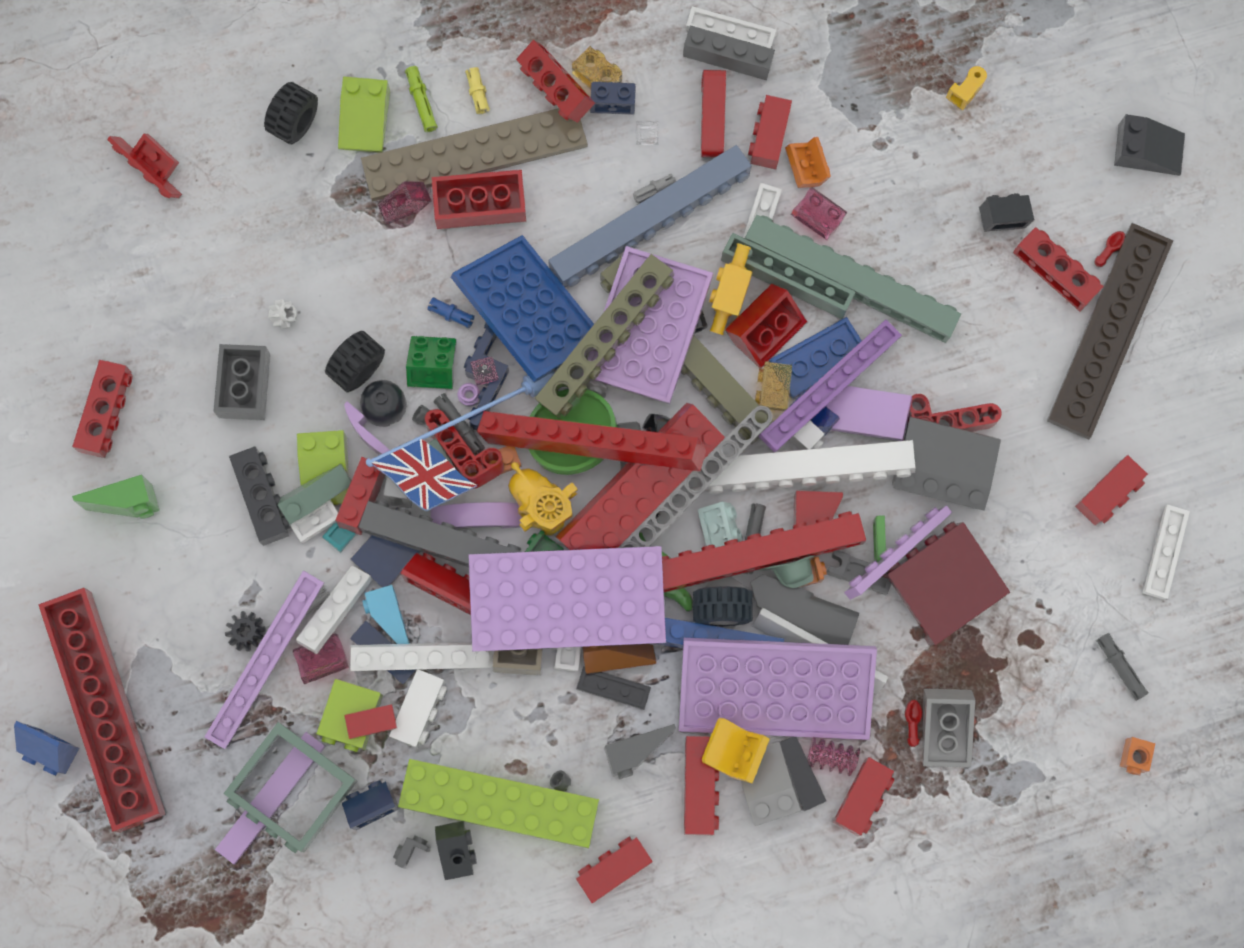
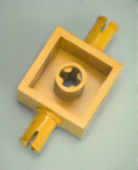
(731, 290)

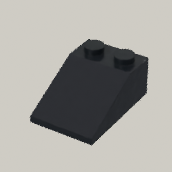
(1149, 145)

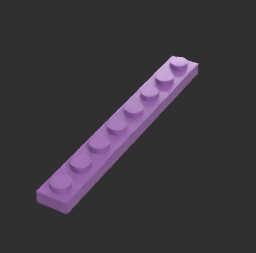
(829, 386)

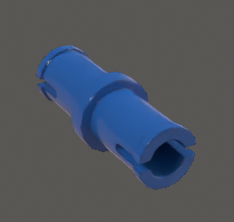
(451, 312)

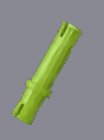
(418, 90)

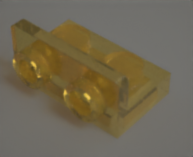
(775, 386)

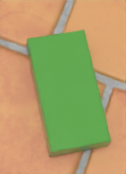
(879, 537)

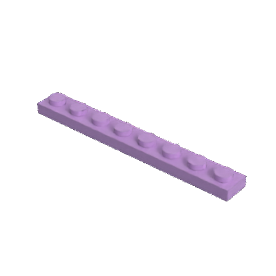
(264, 659)

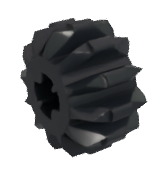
(239, 626)

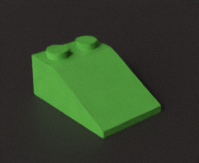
(127, 498)

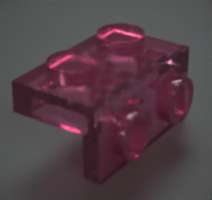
(819, 213)
(326, 662)

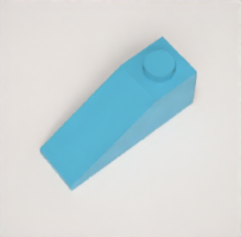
(385, 610)

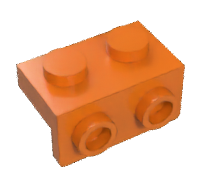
(808, 163)

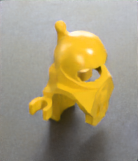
(540, 500)

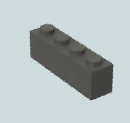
(728, 52)

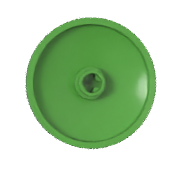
(589, 410)

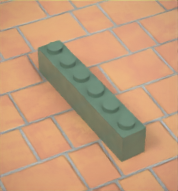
(791, 276)

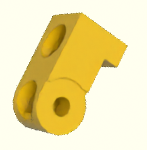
(963, 94)

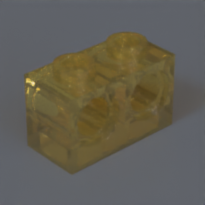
(601, 69)

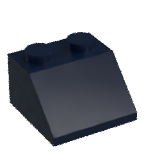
(370, 805)

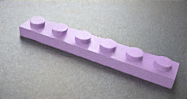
(892, 556)

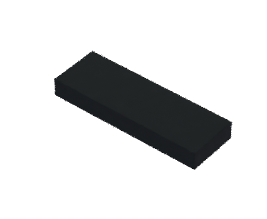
(614, 688)
(802, 774)

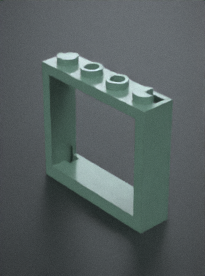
(272, 827)

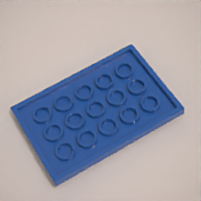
(524, 306)

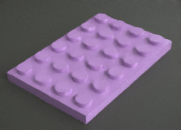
(658, 346)

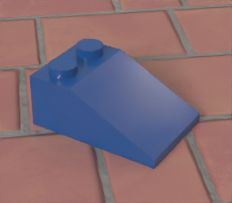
(43, 748)

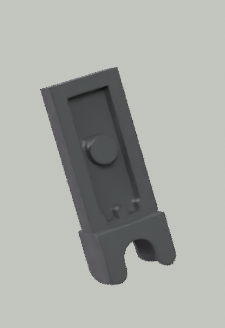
(852, 567)

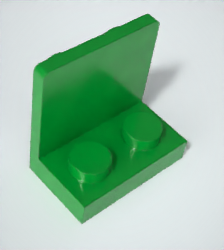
(430, 362)

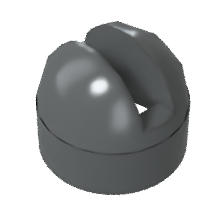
(419, 415)
(556, 778)

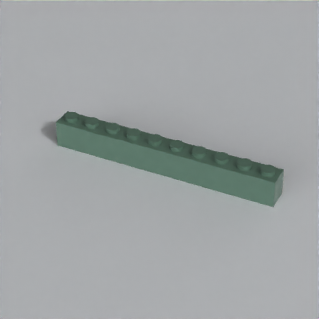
(870, 287)

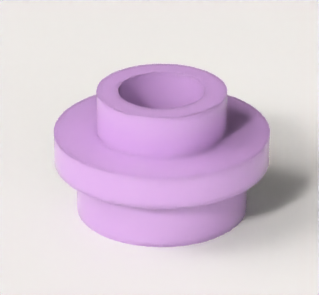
(468, 387)

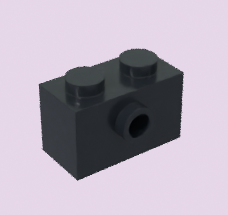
(1006, 212)
(454, 850)

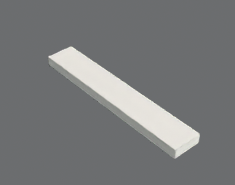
(778, 627)

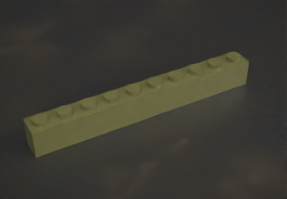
(708, 376)

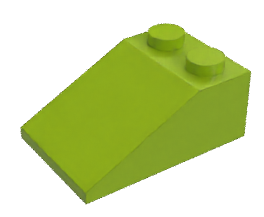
(363, 114)
(320, 453)

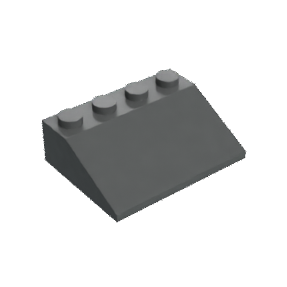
(950, 463)

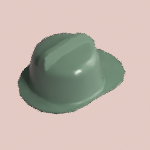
(795, 573)

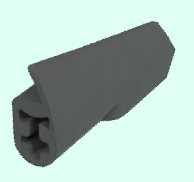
(801, 608)

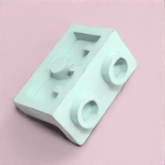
(719, 523)

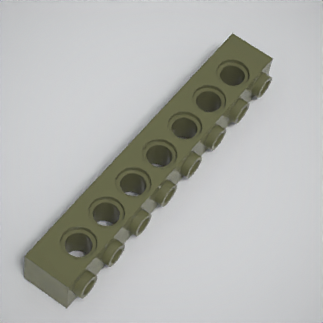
(650, 269)

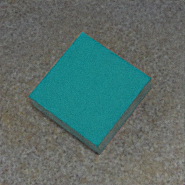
(338, 537)

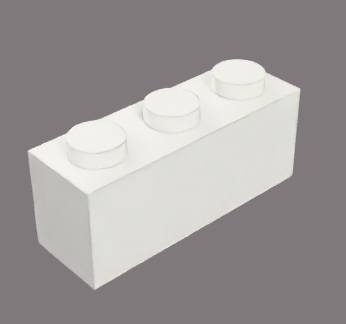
(418, 709)

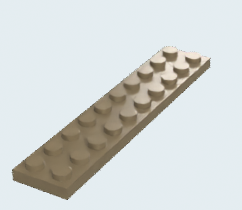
(474, 151)

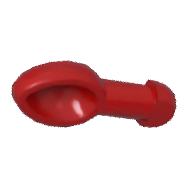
(1113, 244)
(913, 716)

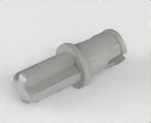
(653, 188)

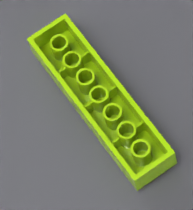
(498, 803)

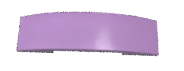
(358, 420)
(478, 515)

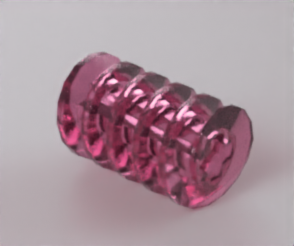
(833, 757)

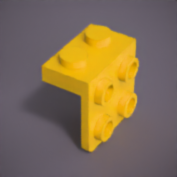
(735, 751)

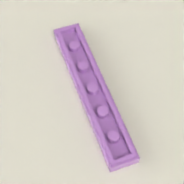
(268, 800)

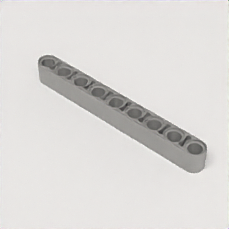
(706, 479)

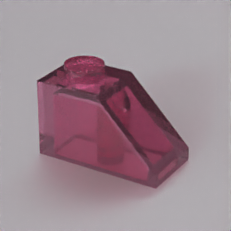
(404, 201)

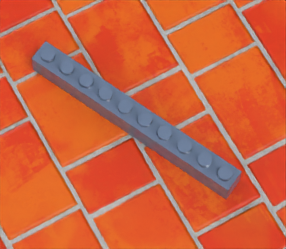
(650, 216)

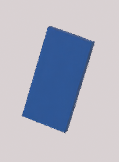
(818, 355)

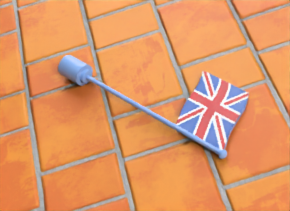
(424, 472)

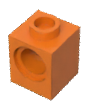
(1146, 751)

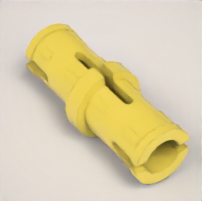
(477, 90)

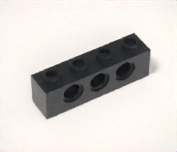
(243, 464)

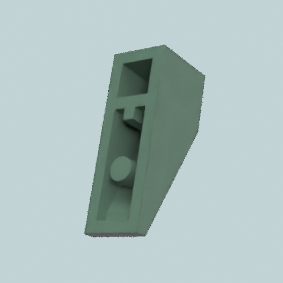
(314, 493)

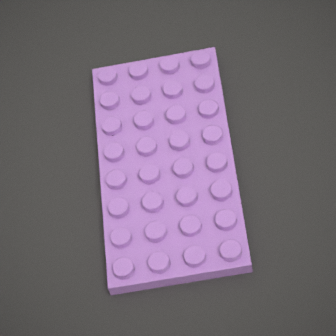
(566, 598)
(778, 687)

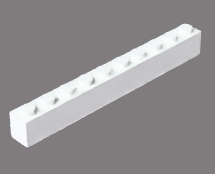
(812, 466)

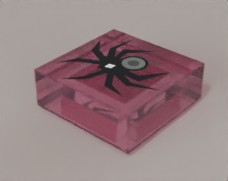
(484, 371)

